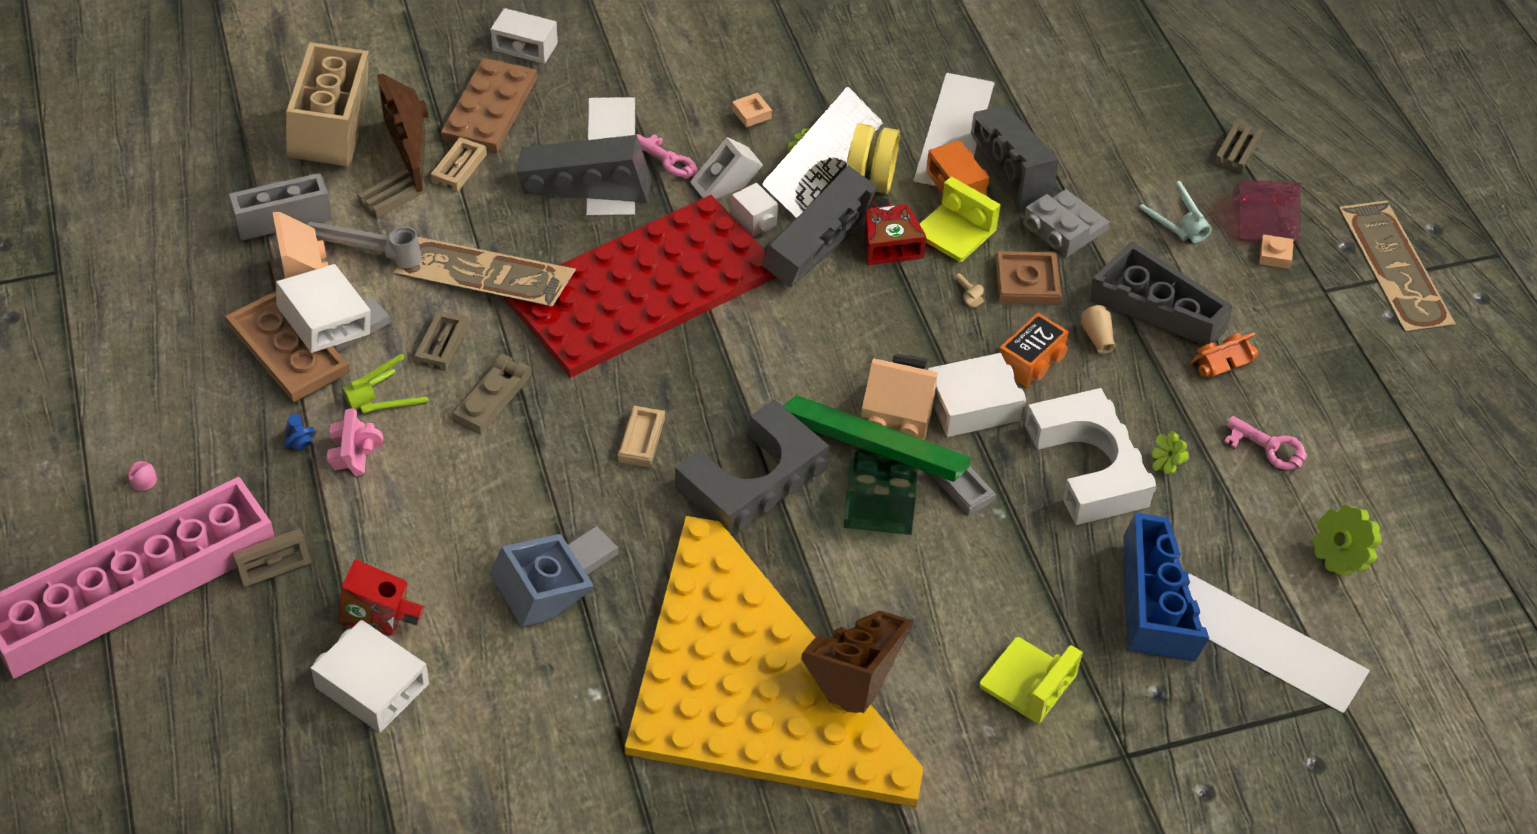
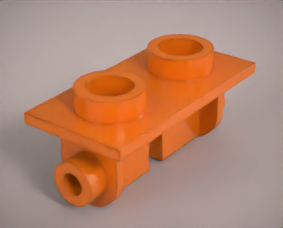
(1235, 348)

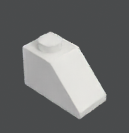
(726, 170)

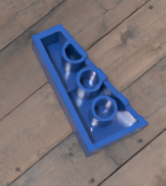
(1157, 595)

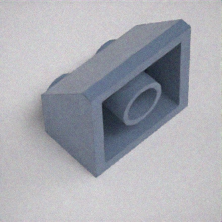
(539, 578)

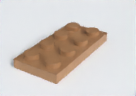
(490, 104)
(282, 351)

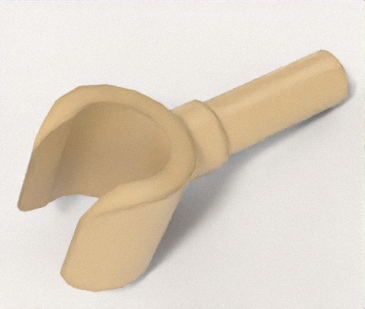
(972, 296)

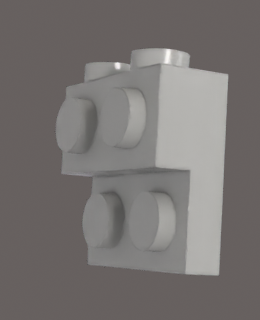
(1064, 222)

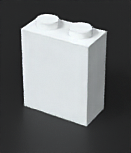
(323, 308)
(977, 395)
(370, 675)

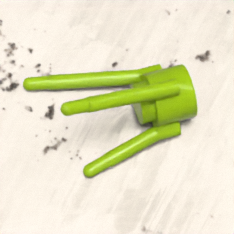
(361, 392)

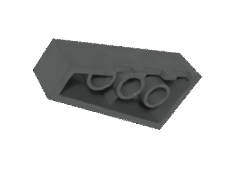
(1015, 154)
(587, 169)
(820, 227)
(1160, 295)

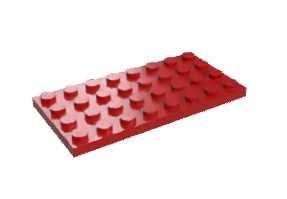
(646, 285)

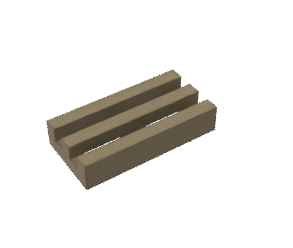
(1244, 134)
(392, 192)
(444, 361)
(271, 553)

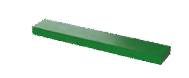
(879, 439)

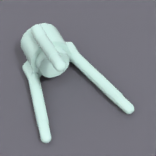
(1193, 223)

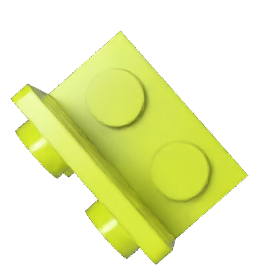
(961, 220)
(1031, 678)

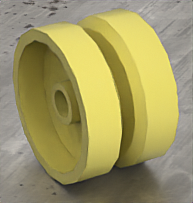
(878, 158)

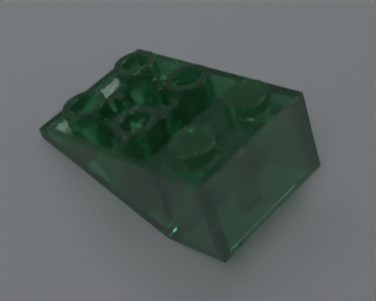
(880, 494)

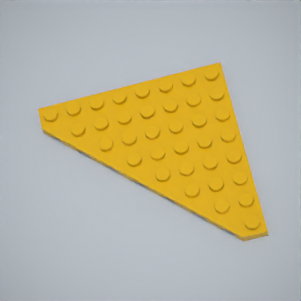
(737, 698)

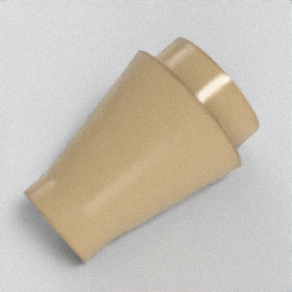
(1098, 326)

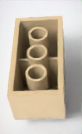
(327, 105)

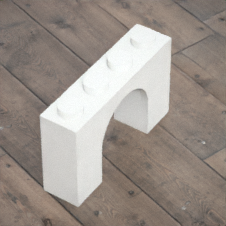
(1092, 420)

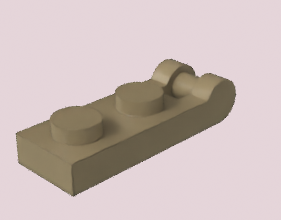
(492, 394)

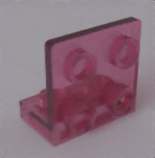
(1268, 209)

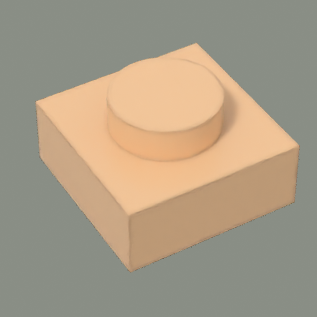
(751, 110)
(1276, 251)

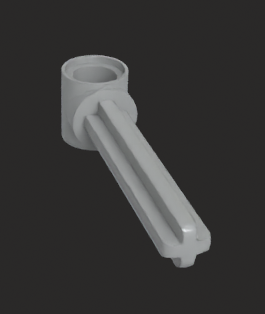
(399, 245)

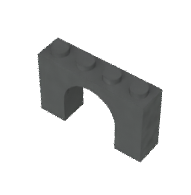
(740, 500)

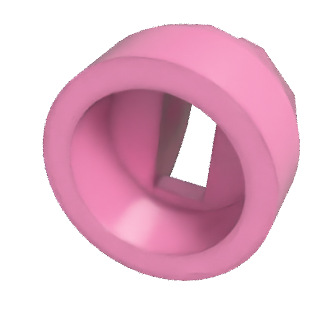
(142, 476)

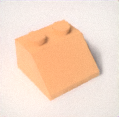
(298, 246)
(900, 397)

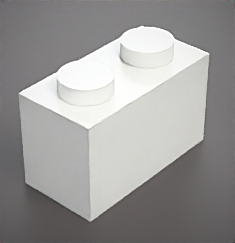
(524, 35)

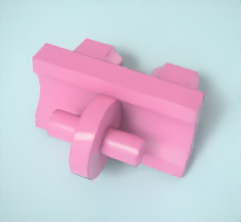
(356, 442)

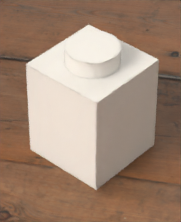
(754, 210)

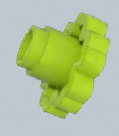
(1347, 540)

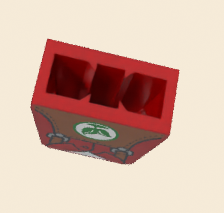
(892, 234)
(376, 599)

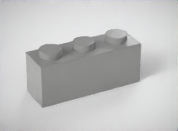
(298, 198)

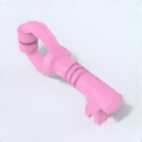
(668, 159)
(1271, 444)

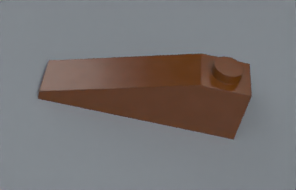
(405, 123)
(856, 660)

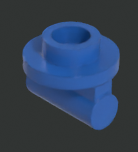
(297, 435)

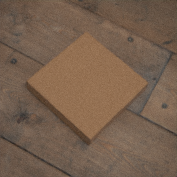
(1027, 277)

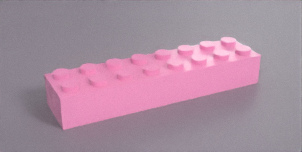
(127, 575)

